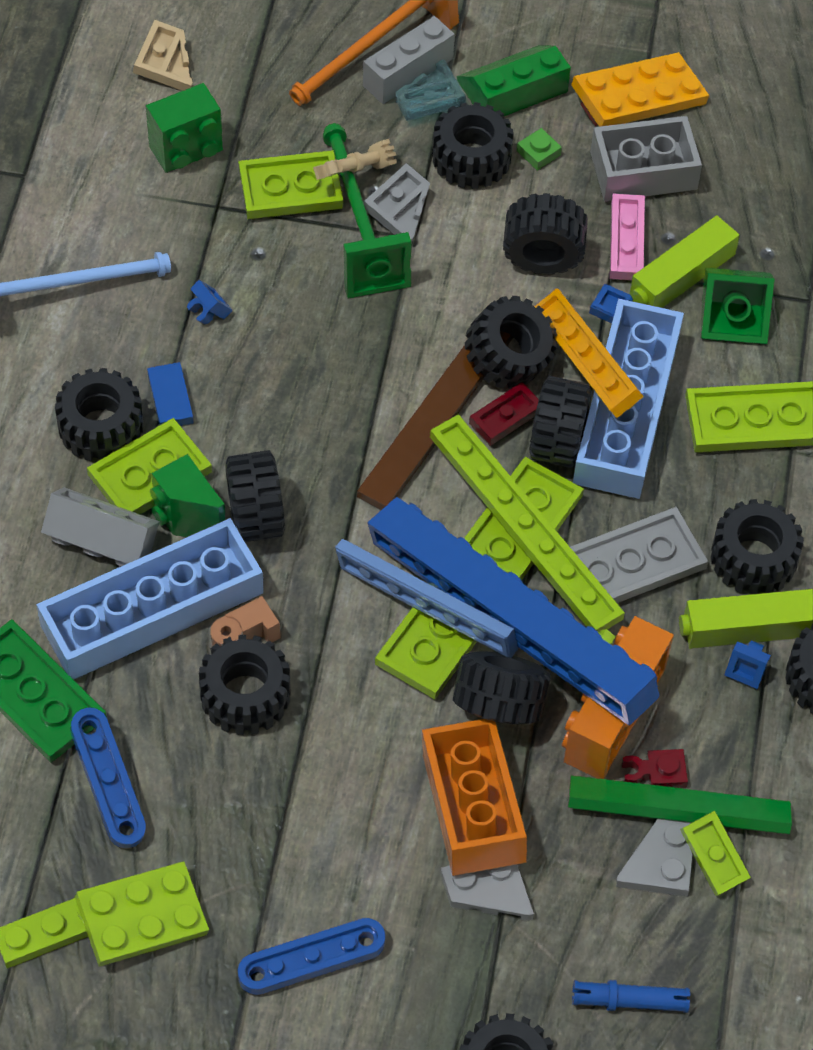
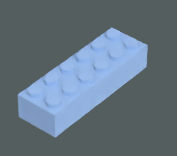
(618, 449)
(150, 599)

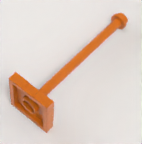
(444, 10)

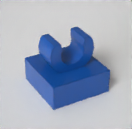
(210, 301)
(748, 663)

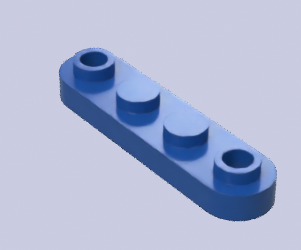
(108, 777)
(311, 956)

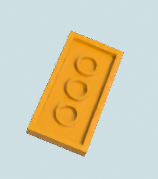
(640, 90)

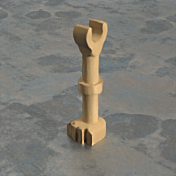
(378, 155)

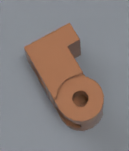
(248, 620)

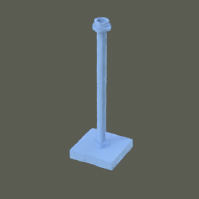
(160, 264)

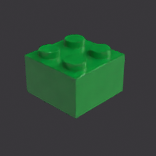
(184, 127)

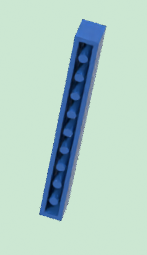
(540, 627)

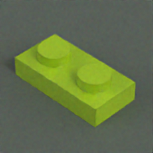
(715, 853)

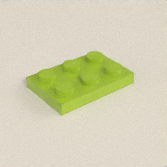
(288, 185)
(126, 473)
(141, 913)

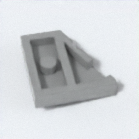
(399, 201)
(660, 861)
(488, 891)

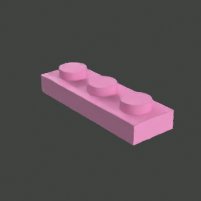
(626, 235)

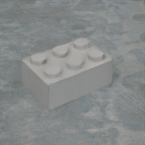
(646, 157)

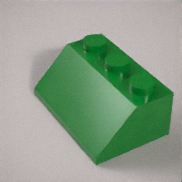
(518, 80)

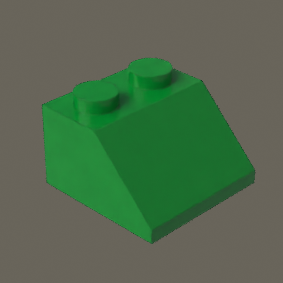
(736, 305)
(185, 498)

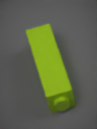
(684, 264)
(747, 618)

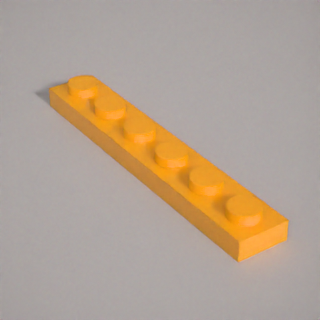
(590, 355)

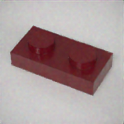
(505, 414)

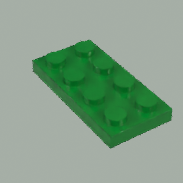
(38, 693)

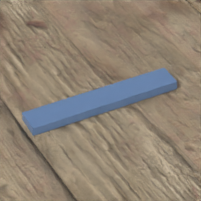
(427, 598)

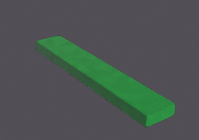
(679, 804)

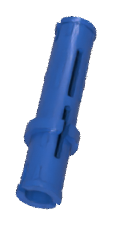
(630, 996)

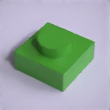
(539, 149)

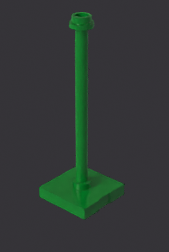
(373, 263)

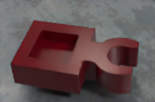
(660, 768)

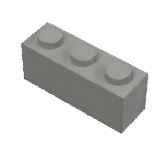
(407, 59)
(98, 527)

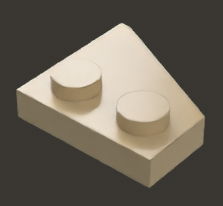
(164, 57)

